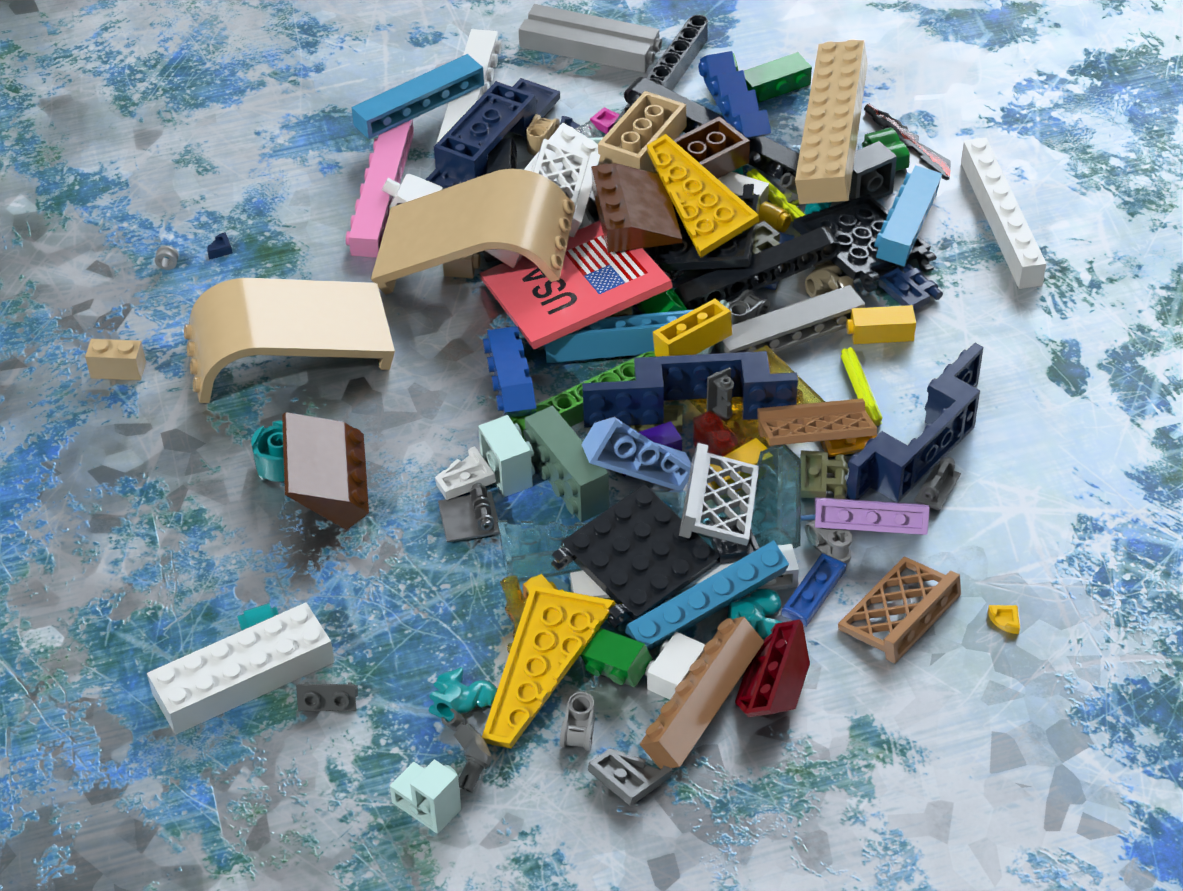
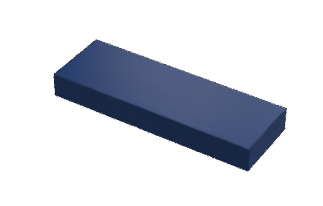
(814, 589)

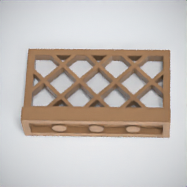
(815, 422)
(919, 616)

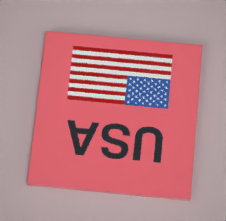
(589, 287)

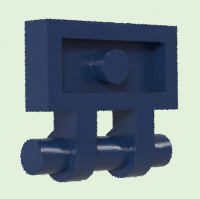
(904, 287)

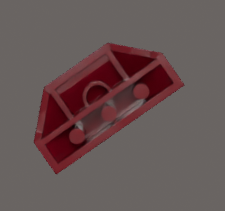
(776, 672)

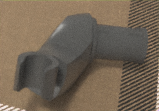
(788, 184)
(475, 750)

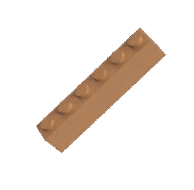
(701, 693)

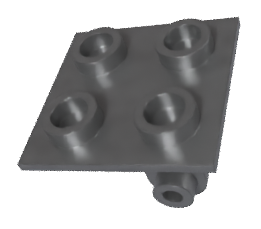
(469, 515)

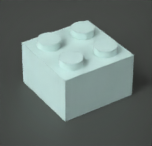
(507, 455)

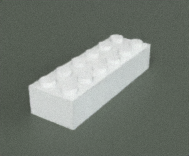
(240, 668)

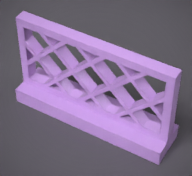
(871, 516)

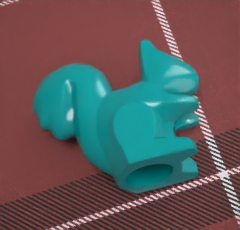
(755, 608)
(457, 696)

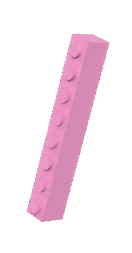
(372, 208)

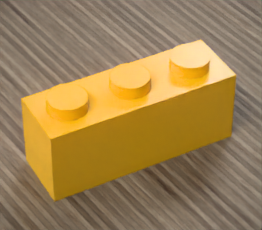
(694, 331)

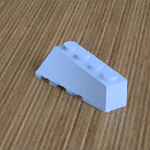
(626, 451)

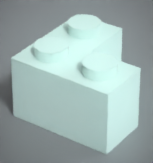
(428, 794)

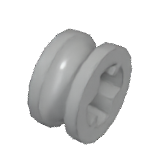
(164, 263)

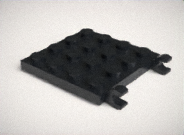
(856, 229)
(731, 254)
(636, 554)

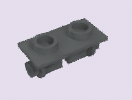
(720, 394)
(938, 484)
(326, 697)

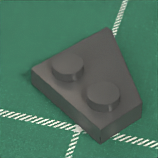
(627, 775)

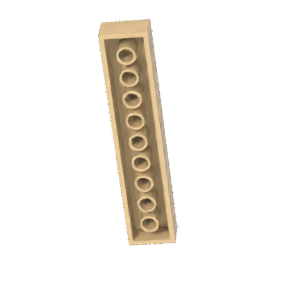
(832, 122)

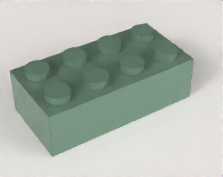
(565, 464)

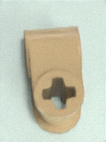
(538, 131)

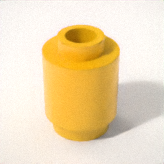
(774, 216)

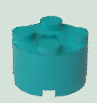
(268, 452)

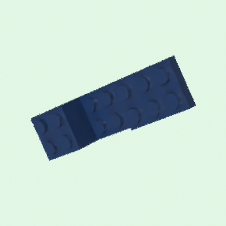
(500, 110)
(686, 379)
(950, 415)

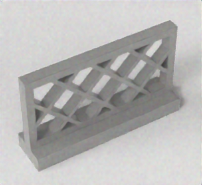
(695, 498)

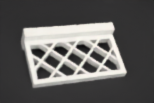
(583, 179)

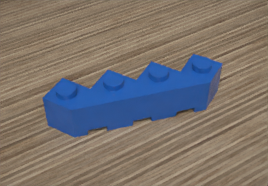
(731, 95)
(510, 372)

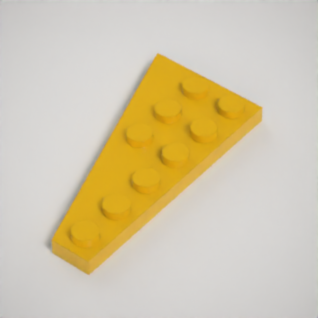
(702, 201)
(545, 646)

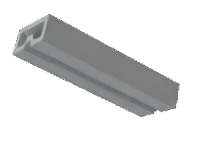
(590, 38)

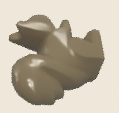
(826, 279)

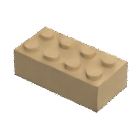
(642, 124)

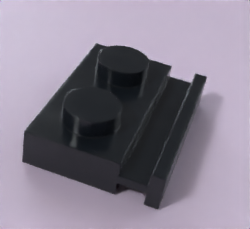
(729, 550)

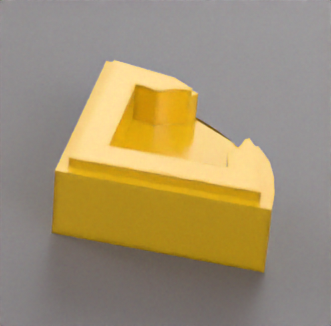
(1005, 617)

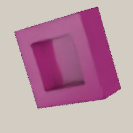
(604, 120)

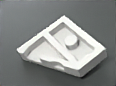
(464, 474)

